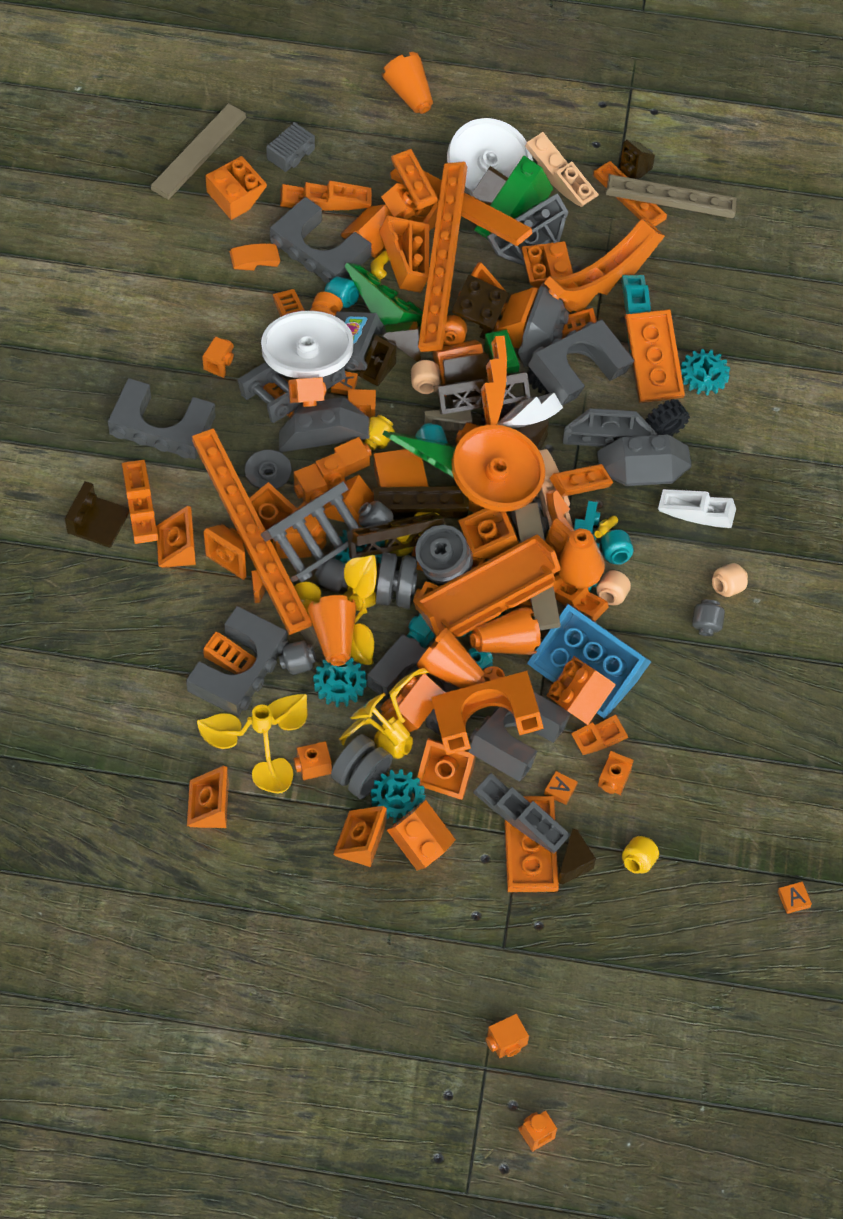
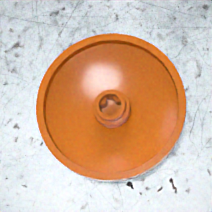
(498, 468)

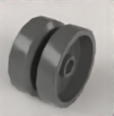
(443, 554)
(396, 580)
(360, 766)

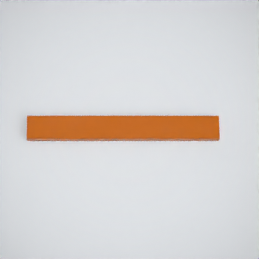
(483, 214)

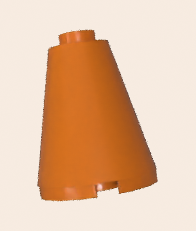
(409, 81)
(581, 560)
(334, 626)
(508, 634)
(451, 661)

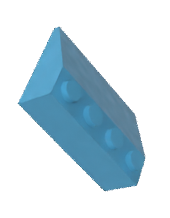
(595, 647)

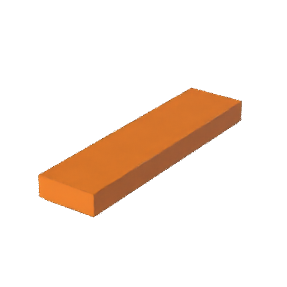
(642, 210)

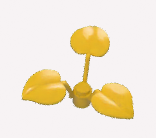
(361, 576)
(224, 728)
(391, 728)

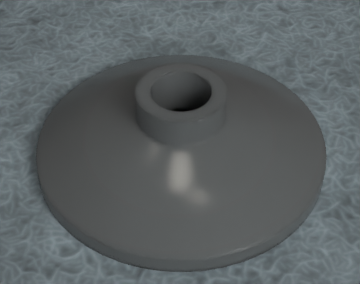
(268, 462)

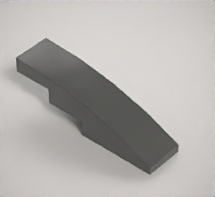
(521, 814)

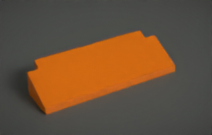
(490, 588)

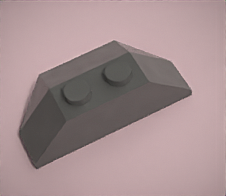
(547, 225)
(543, 325)
(322, 425)
(604, 427)
(645, 460)

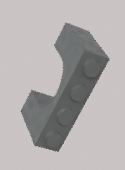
(297, 223)
(593, 341)
(128, 424)
(397, 664)
(235, 691)
(505, 752)

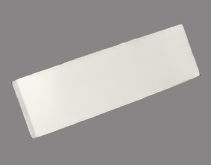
(532, 411)
(698, 507)

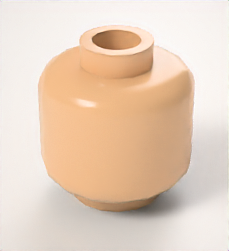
(424, 376)
(730, 580)
(613, 587)

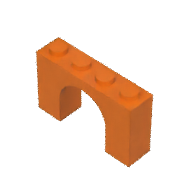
(509, 692)

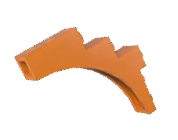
(600, 277)

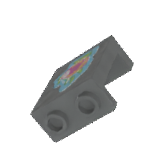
(362, 328)

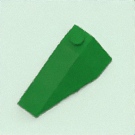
(522, 191)
(383, 299)
(431, 451)

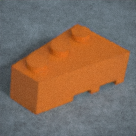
(408, 251)

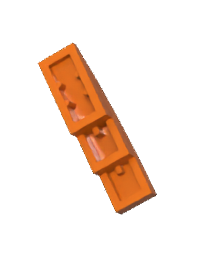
(330, 197)
(494, 390)
(139, 501)
(581, 599)

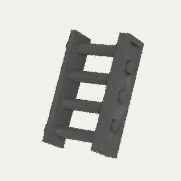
(255, 380)
(297, 521)

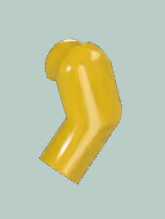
(378, 264)

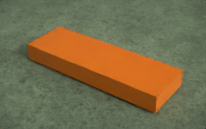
(414, 179)
(581, 480)

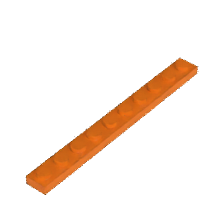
(443, 257)
(250, 529)

